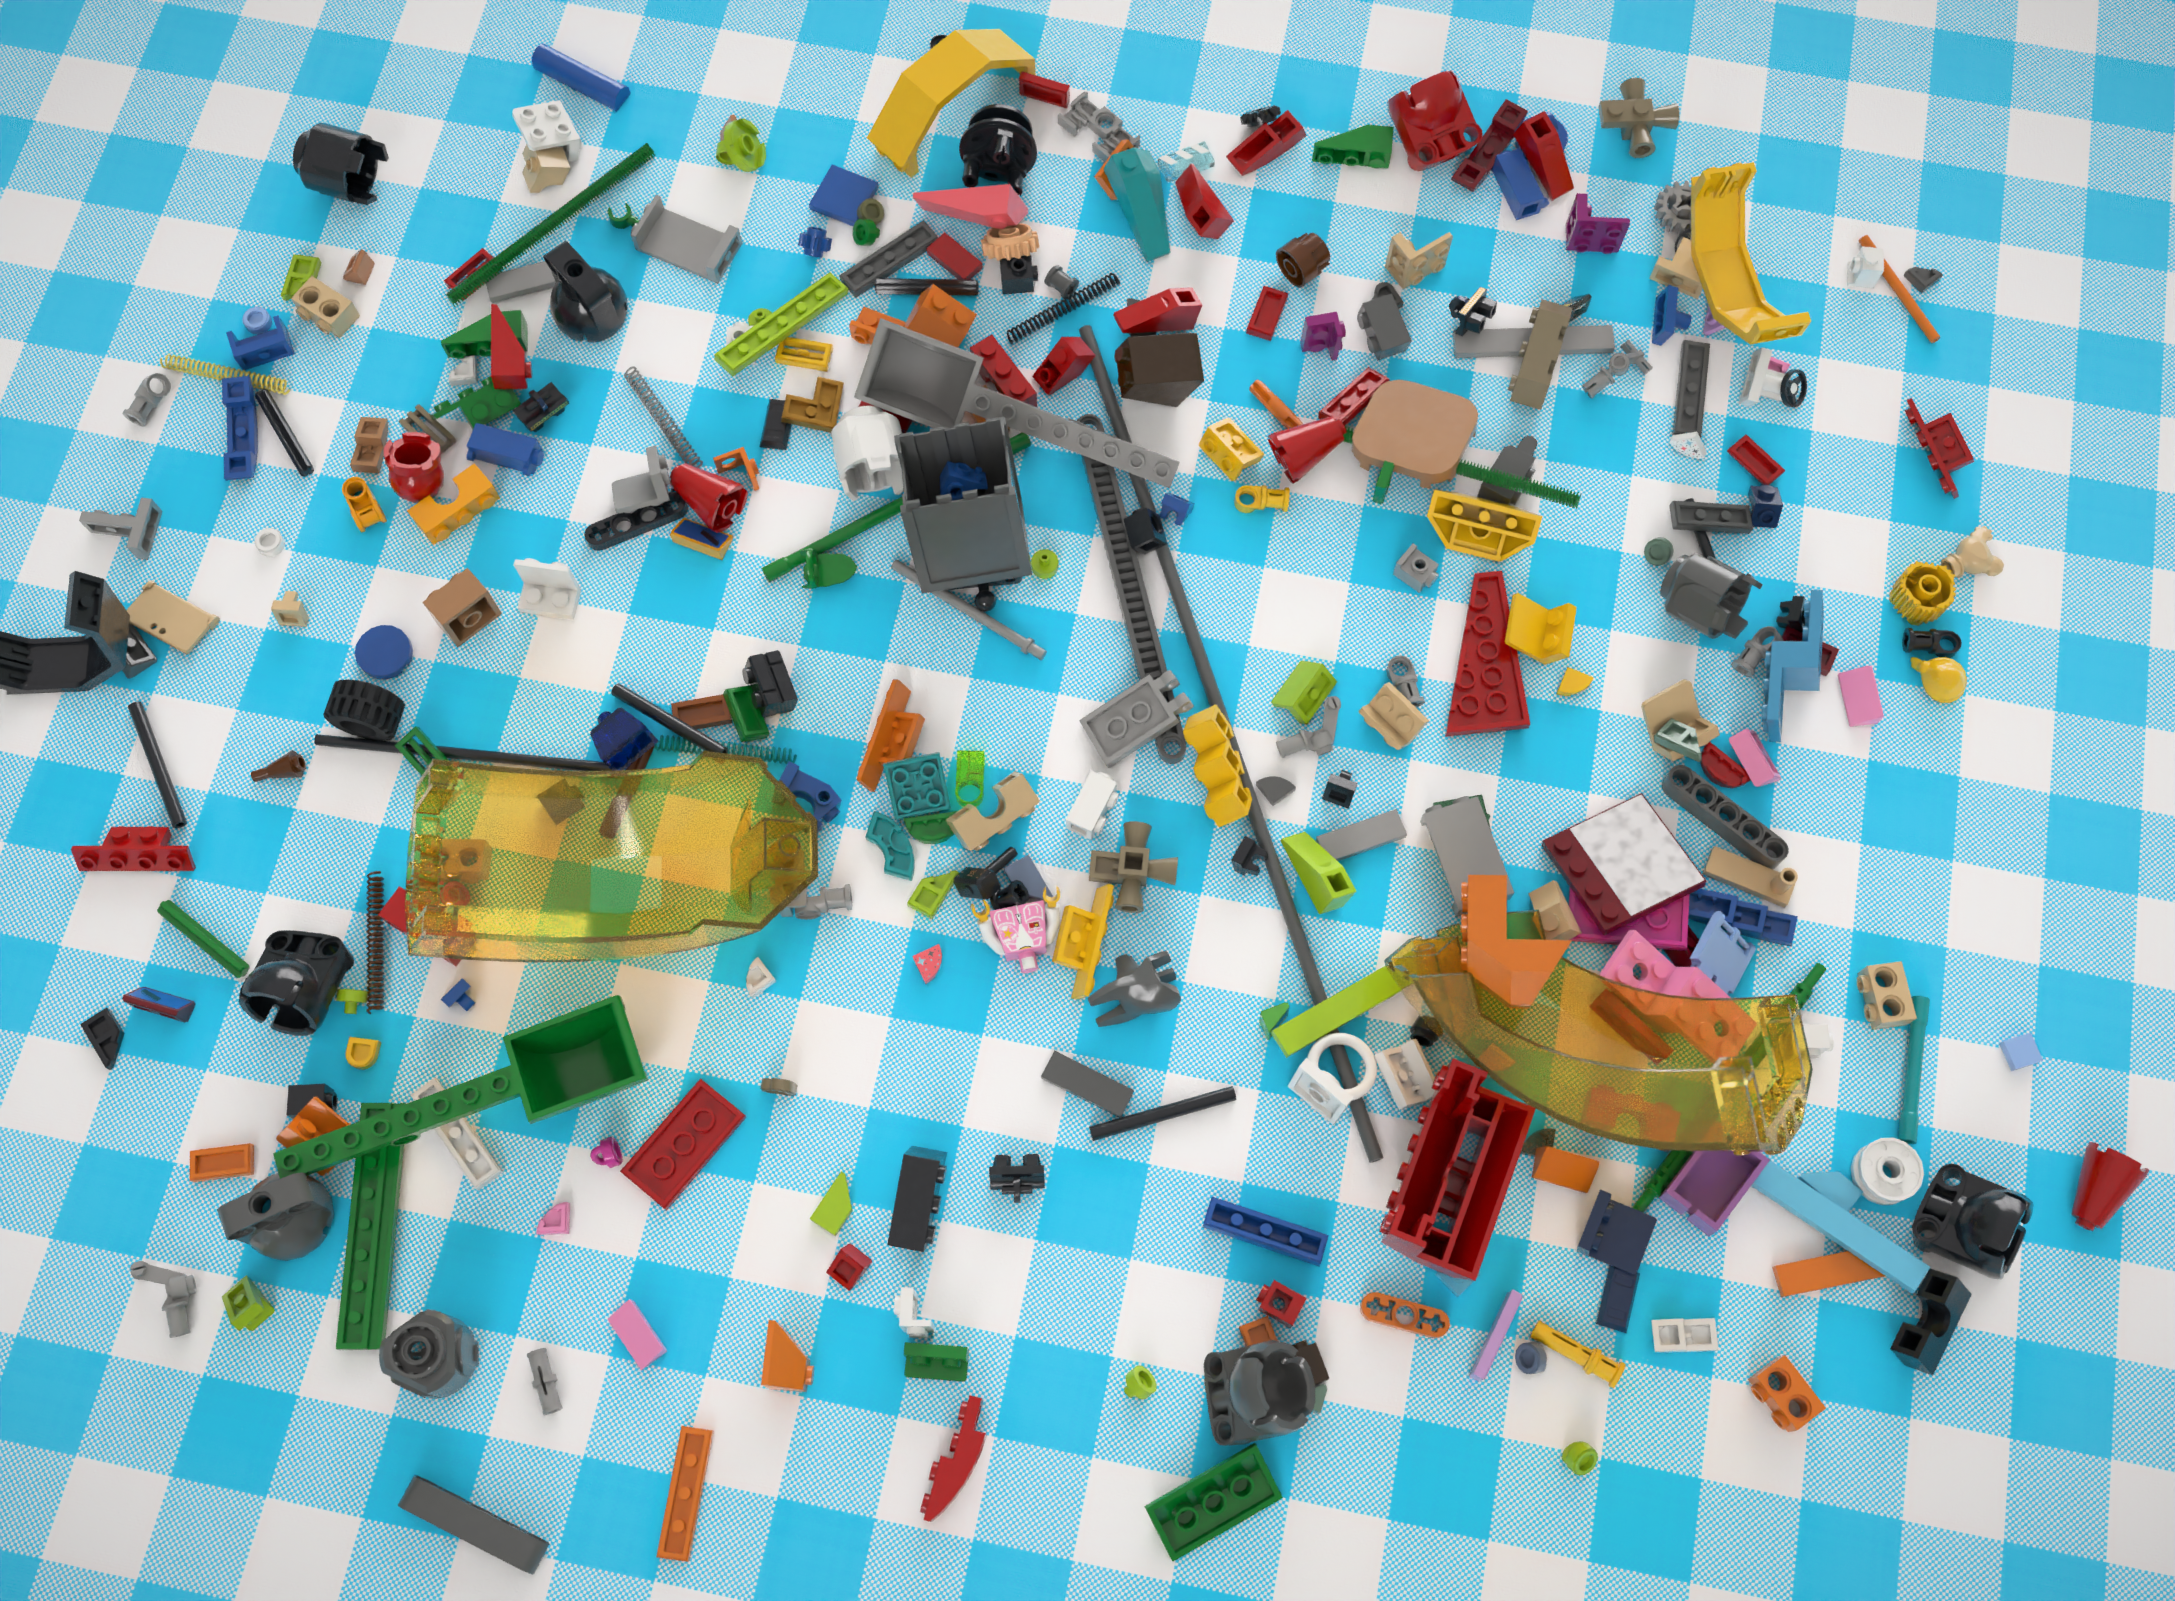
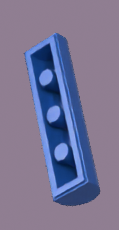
(579, 77)
(1265, 1231)

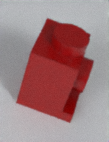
(1292, 1303)

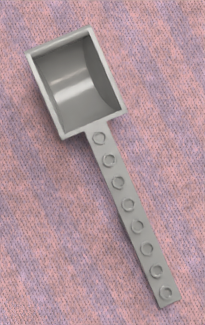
(937, 385)

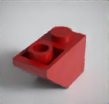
(1063, 364)

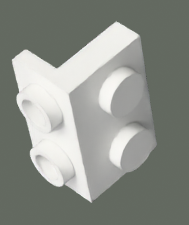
(1406, 1074)
(906, 1310)

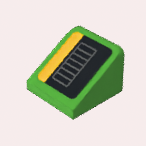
(1273, 1018)

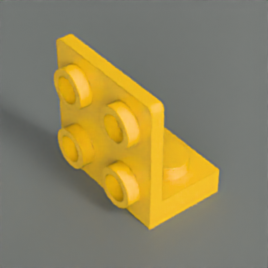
(1540, 631)

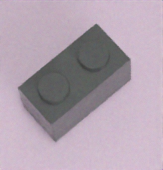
(1383, 327)

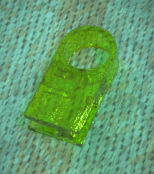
(970, 772)

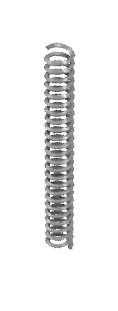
(629, 380)

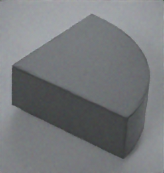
(1922, 278)
(1275, 788)

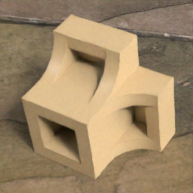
(544, 168)

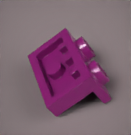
(1323, 332)

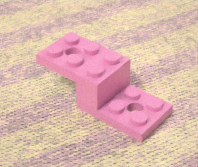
(1657, 971)

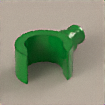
(624, 222)

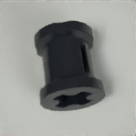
(1010, 896)

